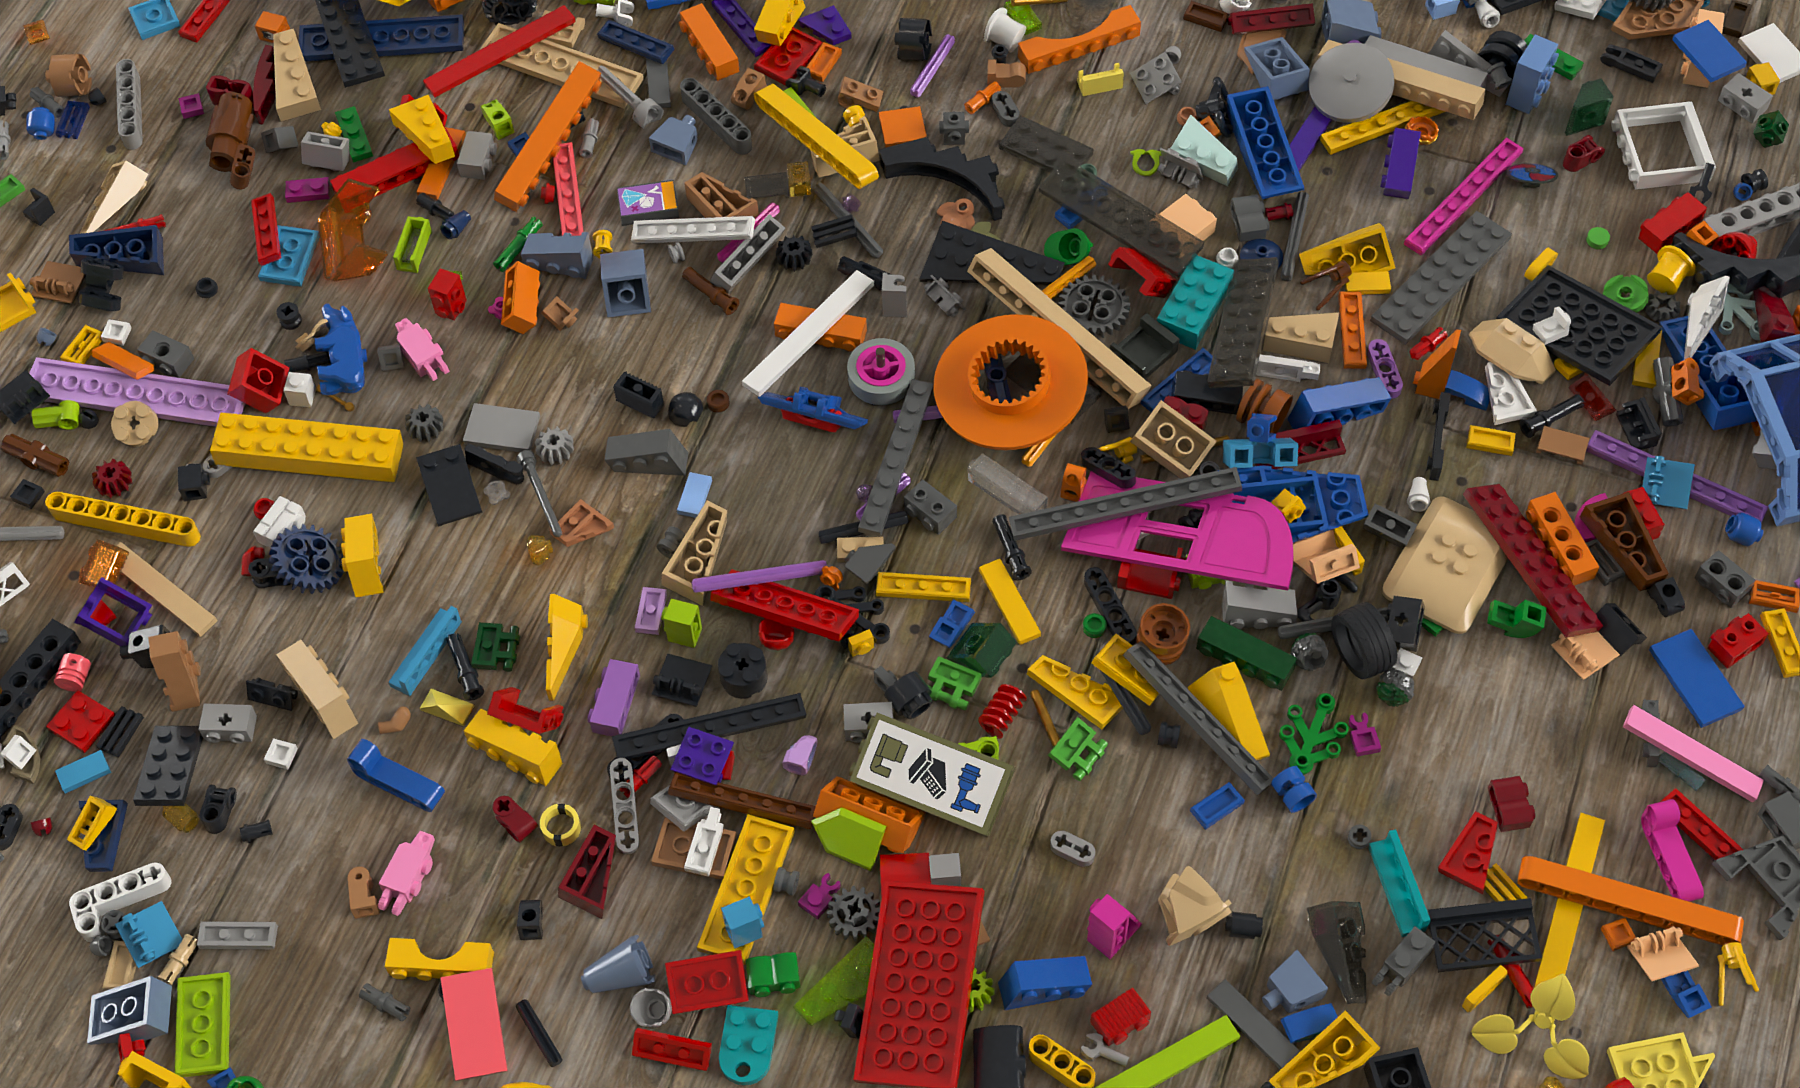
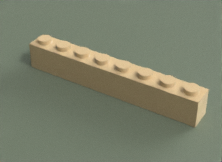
(1431, 88)

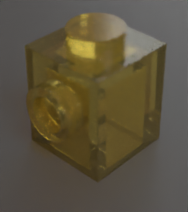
(799, 179)

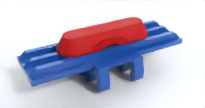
(824, 416)

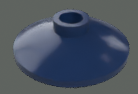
(1269, 249)

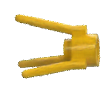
(1123, 449)
(1735, 958)

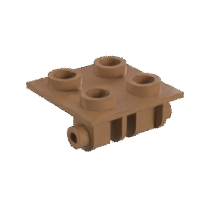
(57, 282)

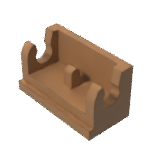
(1563, 444)

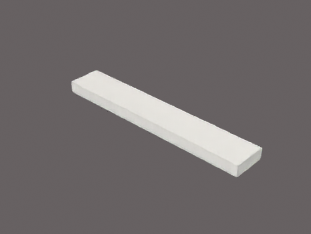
(693, 229)

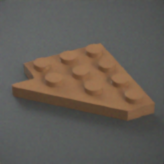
(1640, 23)

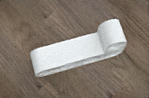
(120, 898)

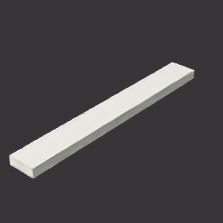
(807, 333)

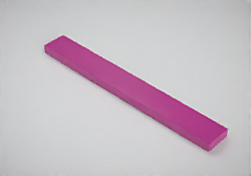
(1463, 196)

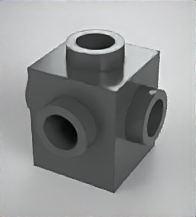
(954, 128)

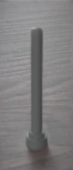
(528, 462)

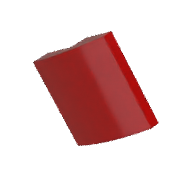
(905, 868)

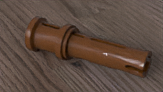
(716, 294)

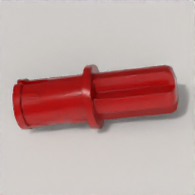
(1428, 343)
(643, 774)

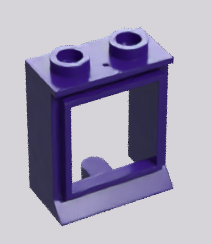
(122, 596)

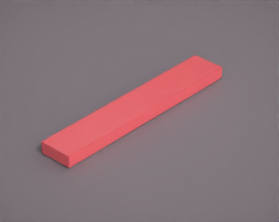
(568, 191)

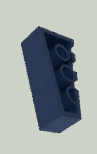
(133, 248)

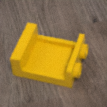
(14, 303)
(137, 1068)

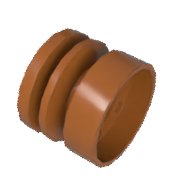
(1258, 401)
(1168, 623)

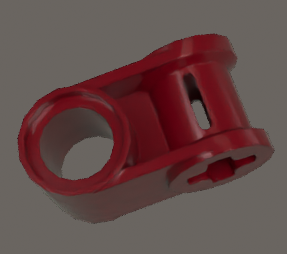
(1582, 154)
(516, 820)

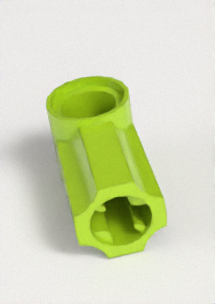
(64, 415)

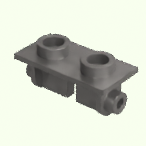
(950, 302)

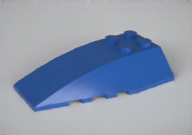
(1328, 498)

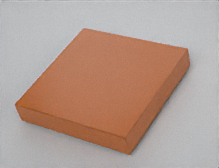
(902, 125)

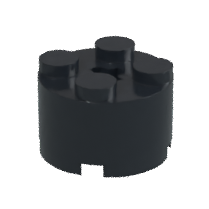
(913, 39)
(742, 670)

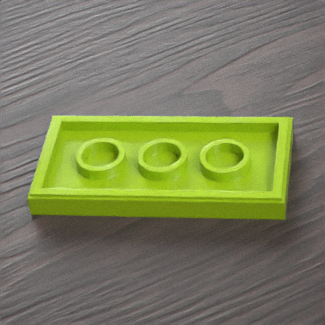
(202, 1024)

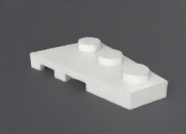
(1507, 396)

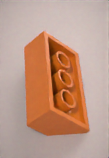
(900, 818)

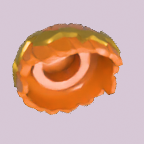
(1428, 129)

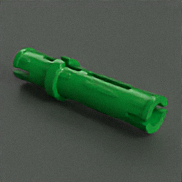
(517, 244)

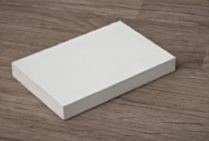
(1773, 47)

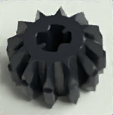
(794, 252)

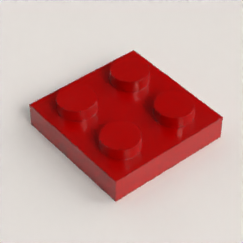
(81, 721)

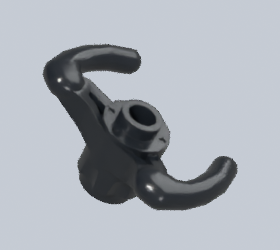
(1215, 106)
(1326, 596)

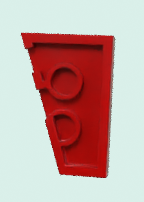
(1471, 853)

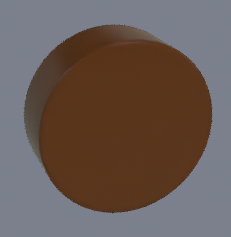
(718, 401)

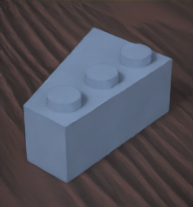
(559, 254)

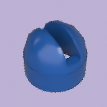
(1740, 196)

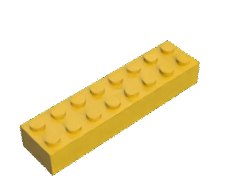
(307, 447)

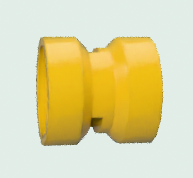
(853, 114)

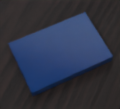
(1709, 51)

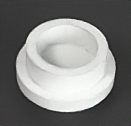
(1227, 257)

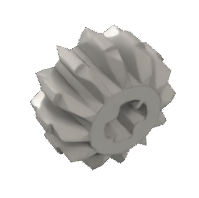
(554, 445)

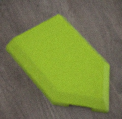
(850, 836)

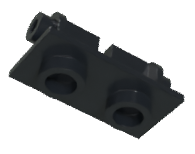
(266, 693)

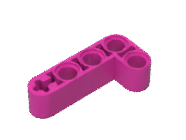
(1669, 850)

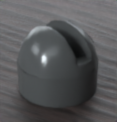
(101, 946)

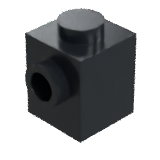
(193, 482)

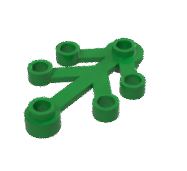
(1312, 737)

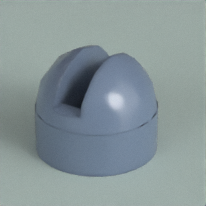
(46, 336)

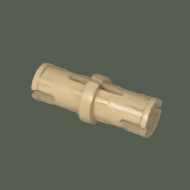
(178, 959)

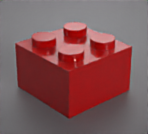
(258, 380)

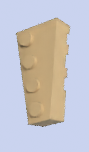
(292, 80)
(696, 552)

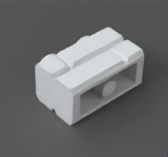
(280, 516)

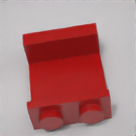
(1150, 579)

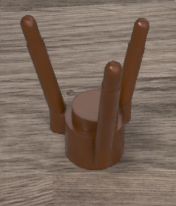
(1337, 272)

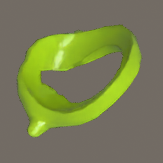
(1155, 156)

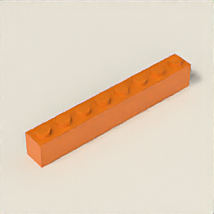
(547, 137)

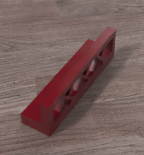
(1272, 19)
(1313, 436)

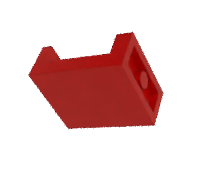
(1157, 281)
(505, 707)

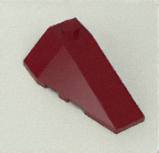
(1773, 316)

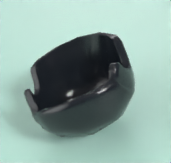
(685, 408)

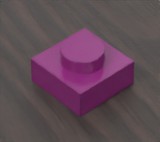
(191, 106)

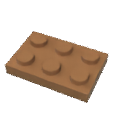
(675, 844)

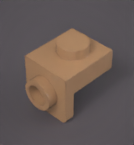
(560, 314)

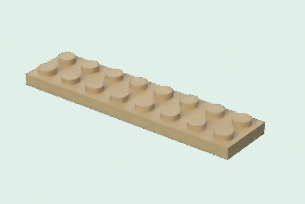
(556, 62)

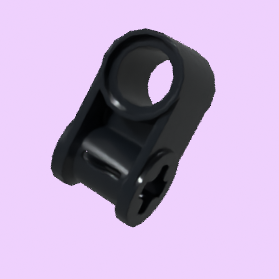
(267, 575)
(218, 804)

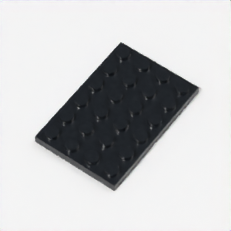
(1601, 333)

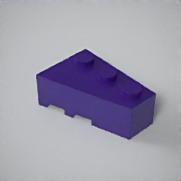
(1400, 163)

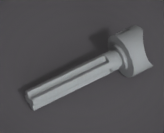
(645, 111)

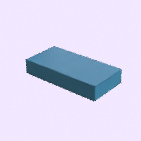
(83, 771)

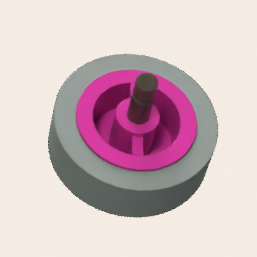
(880, 371)

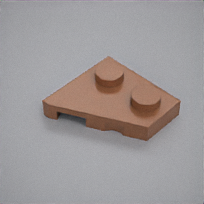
(582, 524)

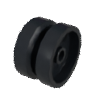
(1503, 47)

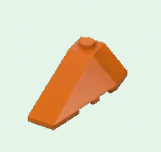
(1436, 368)

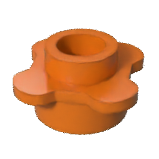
(831, 576)

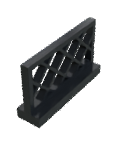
(1475, 916)

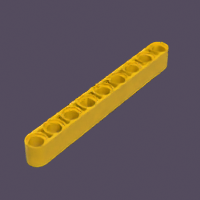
(816, 136)

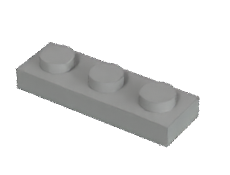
(237, 935)

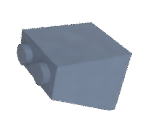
(1349, 21)
(625, 283)

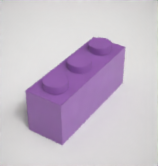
(614, 698)

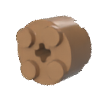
(69, 75)

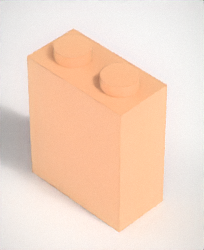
(1191, 217)

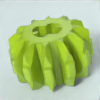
(983, 991)

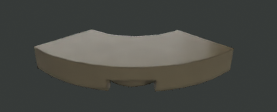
(31, 769)

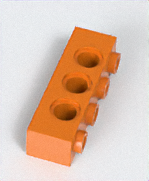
(1562, 527)

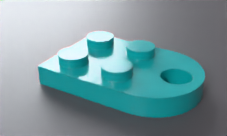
(747, 1041)

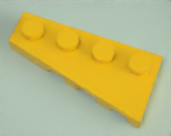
(1078, 691)

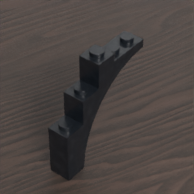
(921, 159)
(1745, 274)

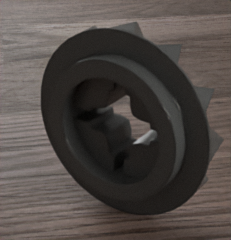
(1664, 313)

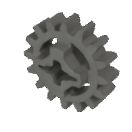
(848, 904)

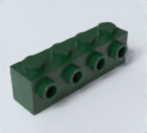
(1249, 653)

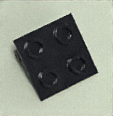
(21, 396)
(681, 680)

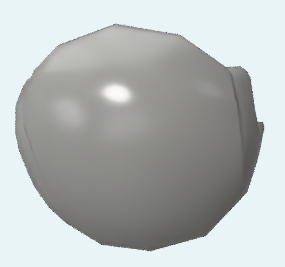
(650, 1008)

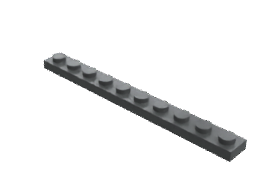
(1125, 503)

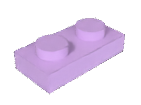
(650, 610)

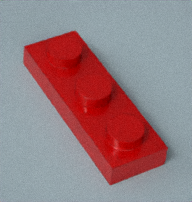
(671, 1049)

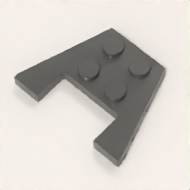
(1778, 870)

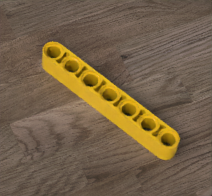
(67, 509)

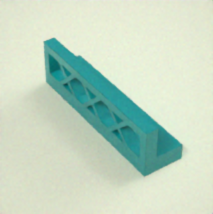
(1399, 884)

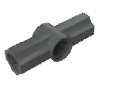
(1662, 392)

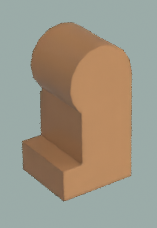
(1006, 74)
(744, 92)
(360, 897)

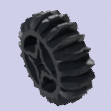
(508, 11)

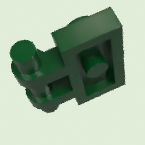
(488, 644)

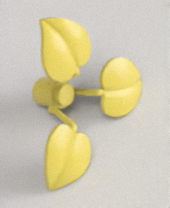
(1551, 1001)

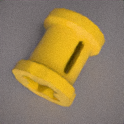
(602, 243)

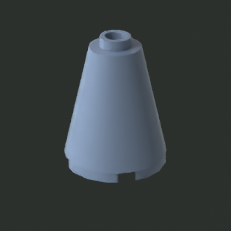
(620, 968)

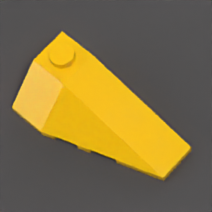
(1363, 251)
(566, 629)
(1227, 699)
(1331, 1054)

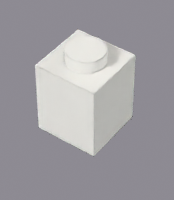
(299, 389)

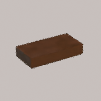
(1206, 16)

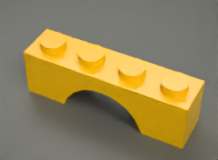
(406, 960)

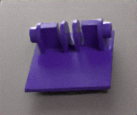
(702, 756)

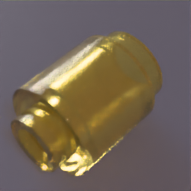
(181, 817)

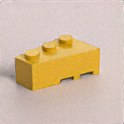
(777, 20)
(361, 555)

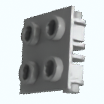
(1156, 78)
(1175, 163)

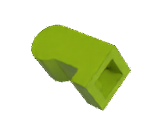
(498, 119)

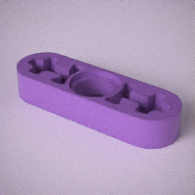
(1386, 359)

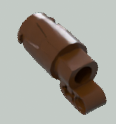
(229, 138)

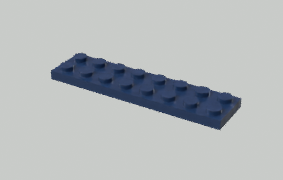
(393, 37)

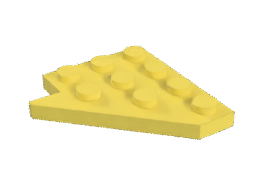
(1659, 1063)

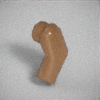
(397, 722)

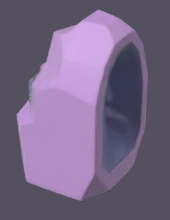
(800, 755)

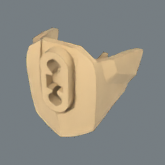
(1190, 906)

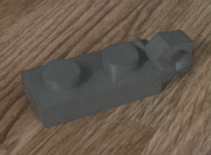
(1650, 751)

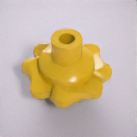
(331, 129)

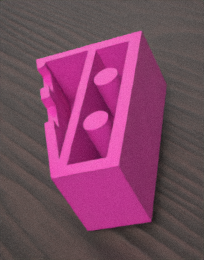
(1110, 925)

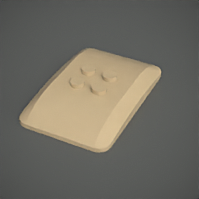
(1447, 565)

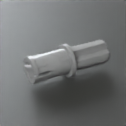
(589, 138)

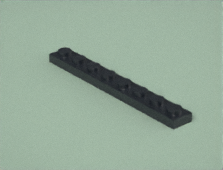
(720, 724)

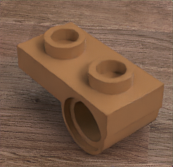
(855, 93)

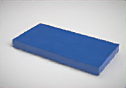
(1696, 678)

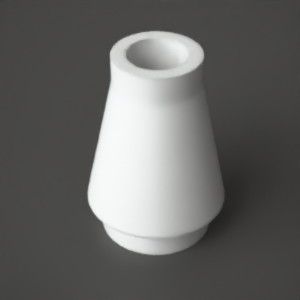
(1487, 14)
(1418, 497)

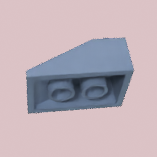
(1278, 67)
(132, 1008)

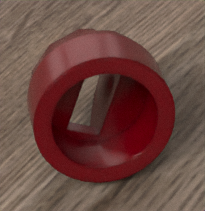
(42, 824)

